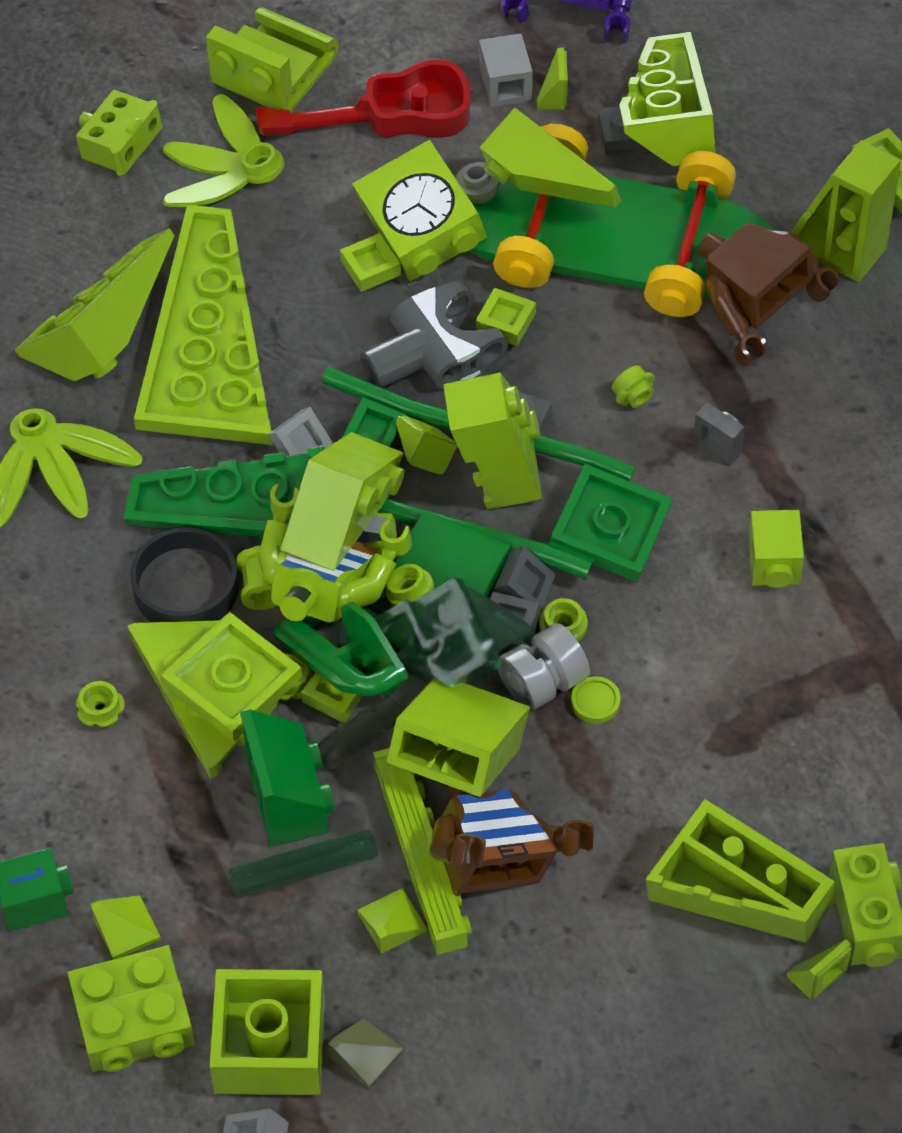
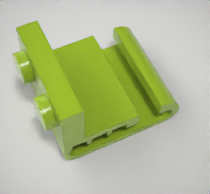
(270, 63)

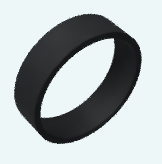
(178, 539)

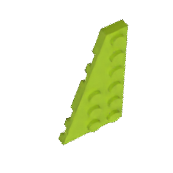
(204, 350)

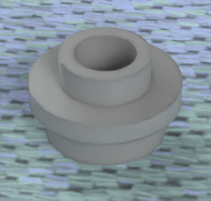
(477, 183)

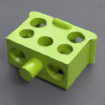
(118, 131)

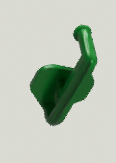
(365, 649)

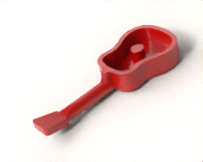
(420, 100)

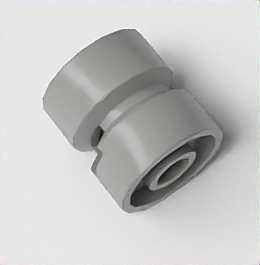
(548, 665)

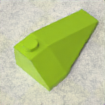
(669, 100)
(102, 317)

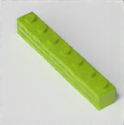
(429, 876)

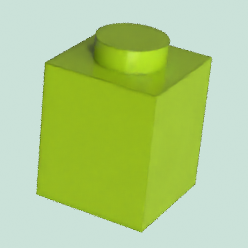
(775, 548)

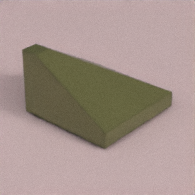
(364, 1052)

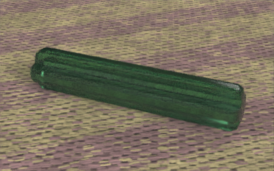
(303, 863)

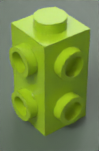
(868, 903)

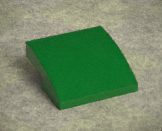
(455, 551)

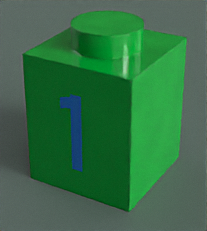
(33, 889)

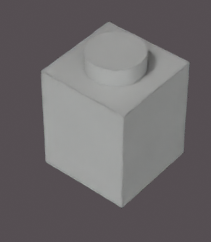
(505, 70)

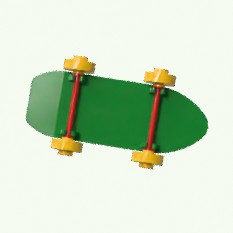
(640, 244)

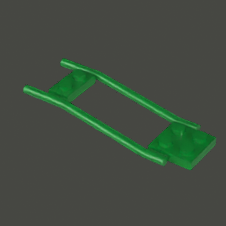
(602, 524)

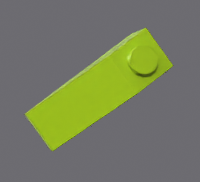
(543, 165)

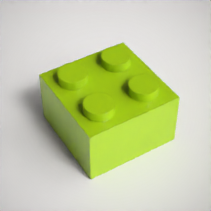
(267, 1032)

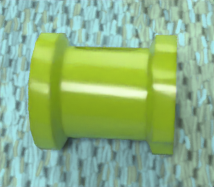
(256, 590)

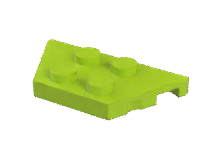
(159, 648)

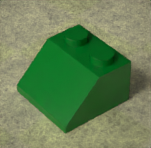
(285, 778)

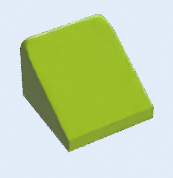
(425, 445)

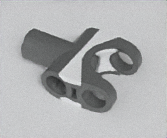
(432, 342)

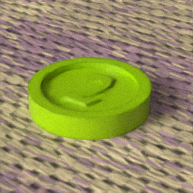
(595, 700)

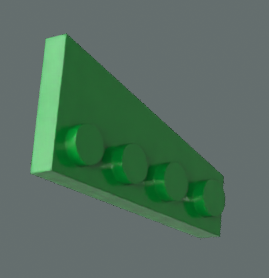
(216, 499)

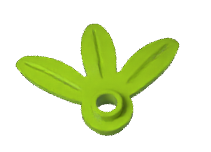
(251, 163)
(43, 440)

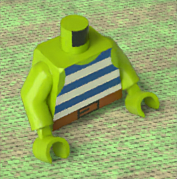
(316, 591)

